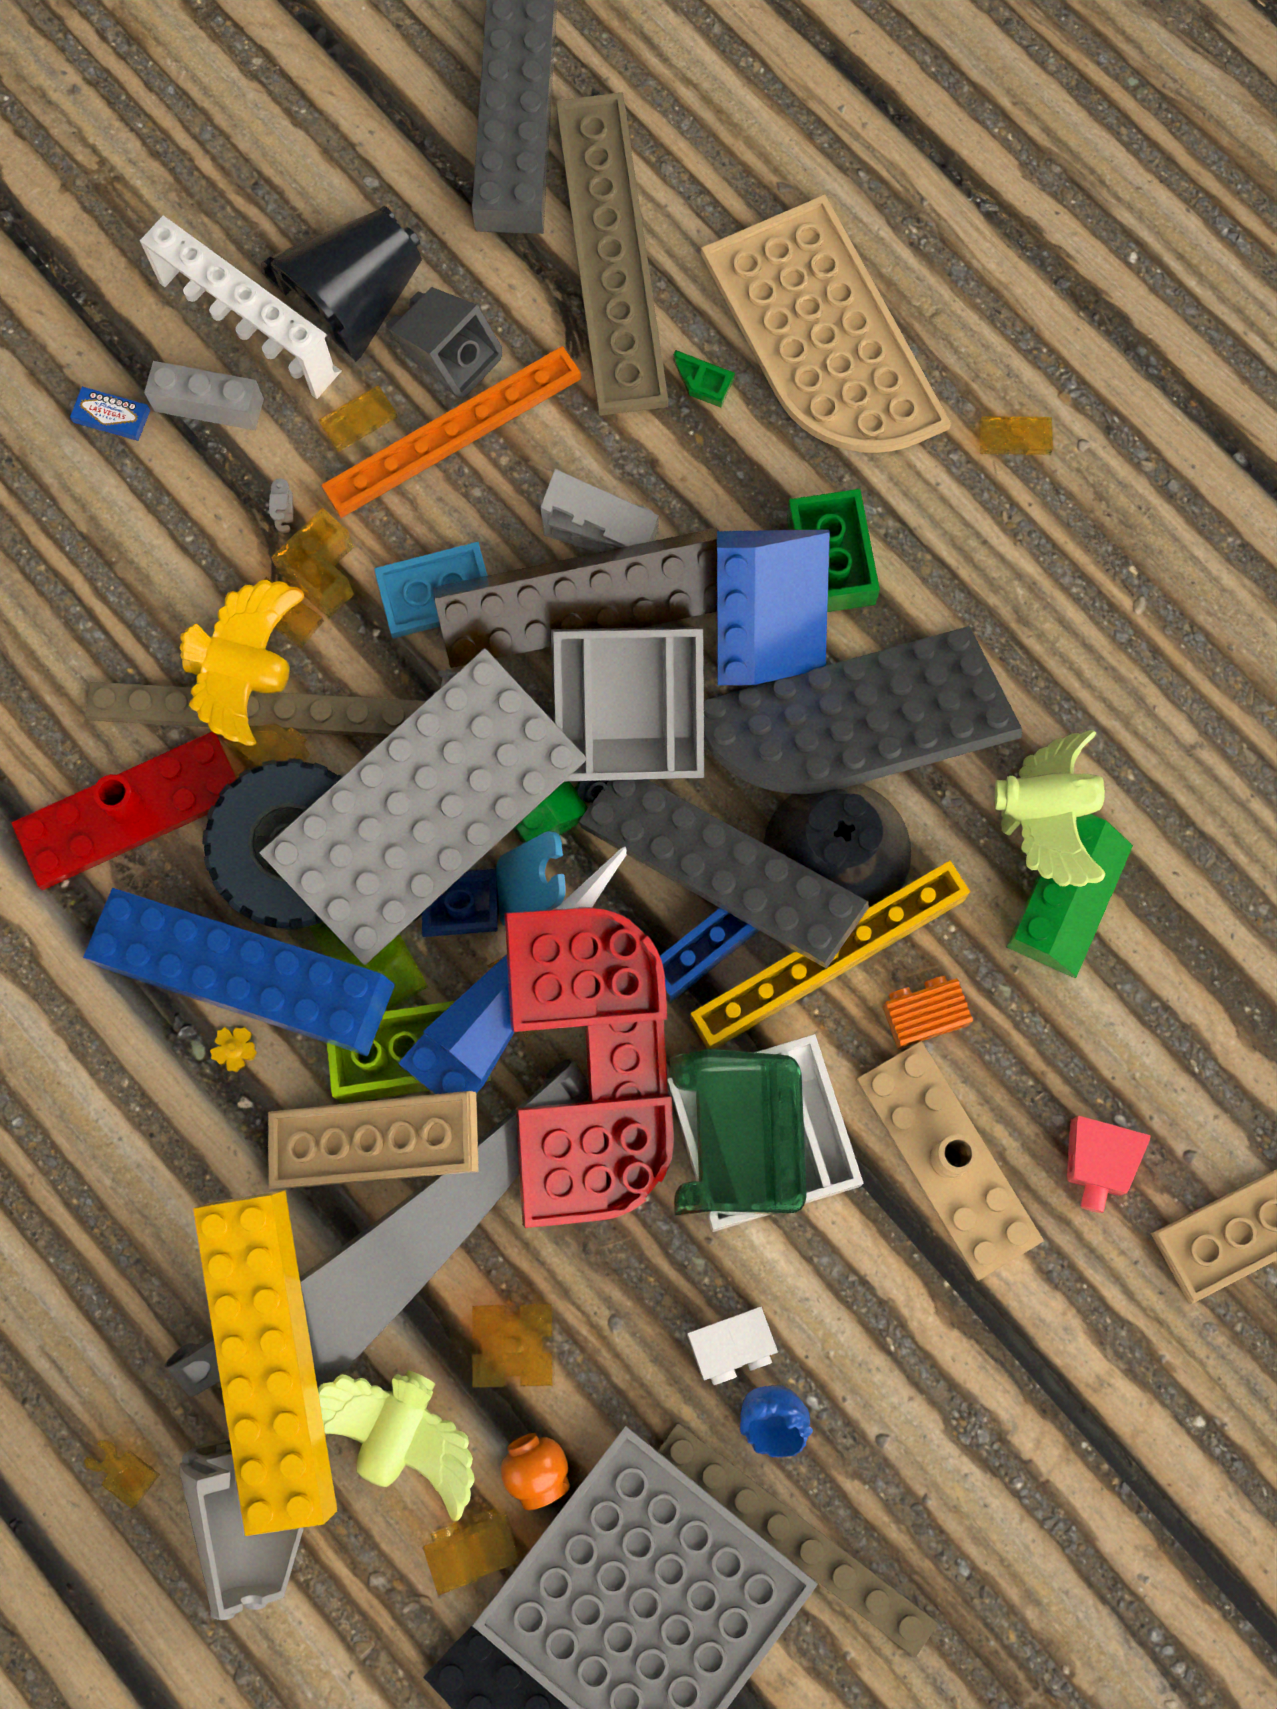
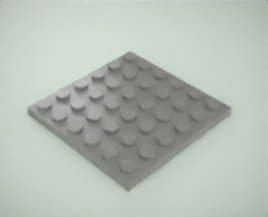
(644, 1592)

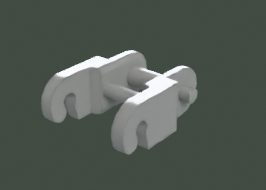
(281, 505)

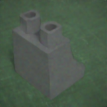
(447, 339)

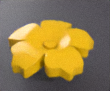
(233, 1048)

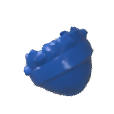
(775, 1421)

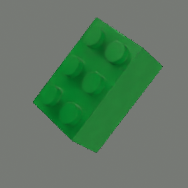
(851, 559)

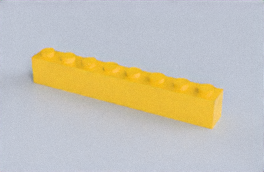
(798, 975)

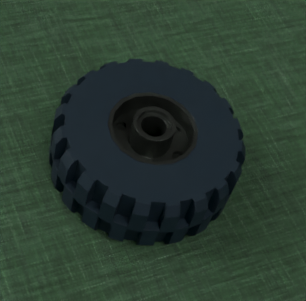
(245, 822)

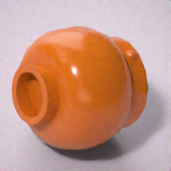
(535, 1471)

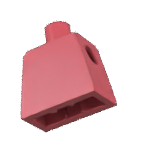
(1103, 1159)

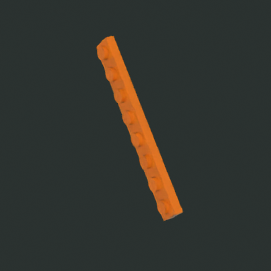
(451, 431)

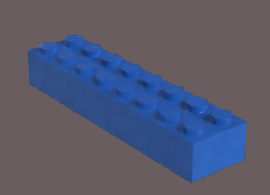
(240, 971)

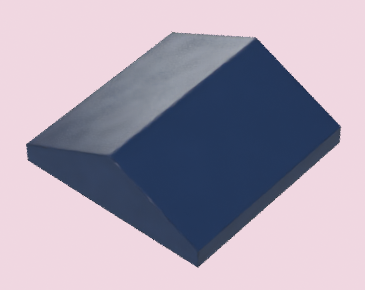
(464, 907)

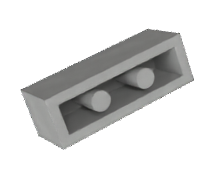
(204, 395)

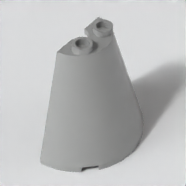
(234, 1566)

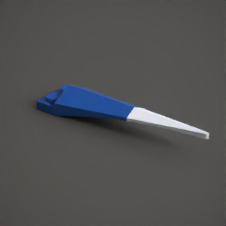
(474, 1031)

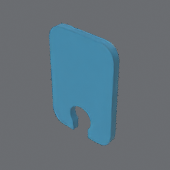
(523, 879)

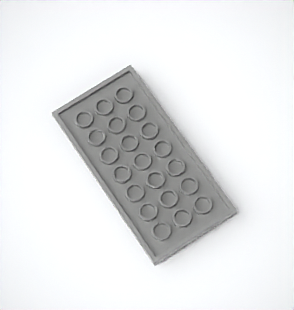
(423, 806)

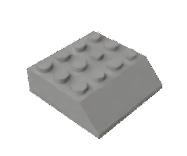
(631, 700)

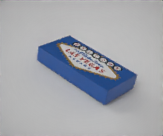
(110, 413)

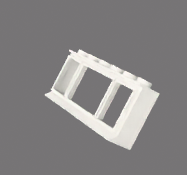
(176, 251)

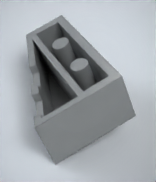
(593, 517)

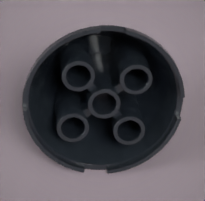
(845, 837)

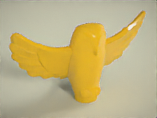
(237, 658)

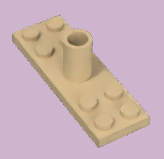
(969, 1200)

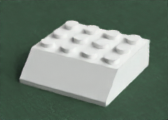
(828, 1151)

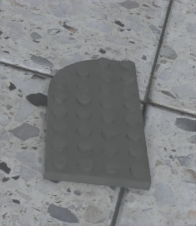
(862, 717)

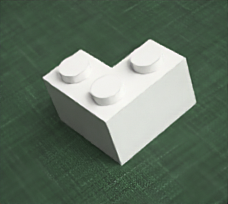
(732, 1344)

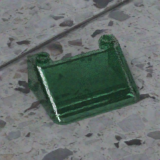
(745, 1133)

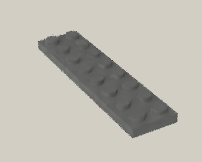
(726, 867)

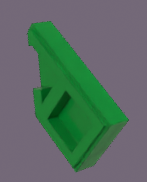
(703, 379)

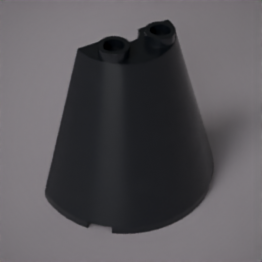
(350, 275)

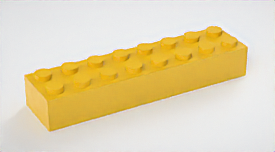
(265, 1363)

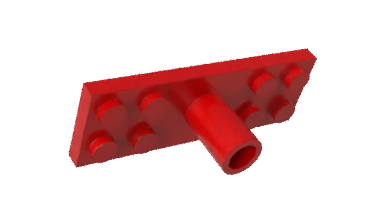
(124, 810)

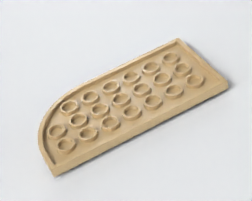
(824, 332)

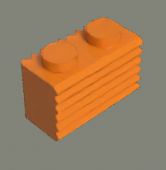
(926, 1012)

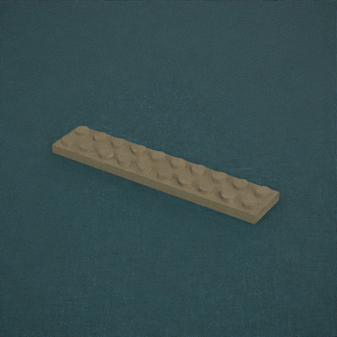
(611, 254)

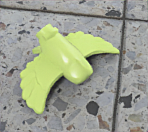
(1047, 807)
(398, 1433)

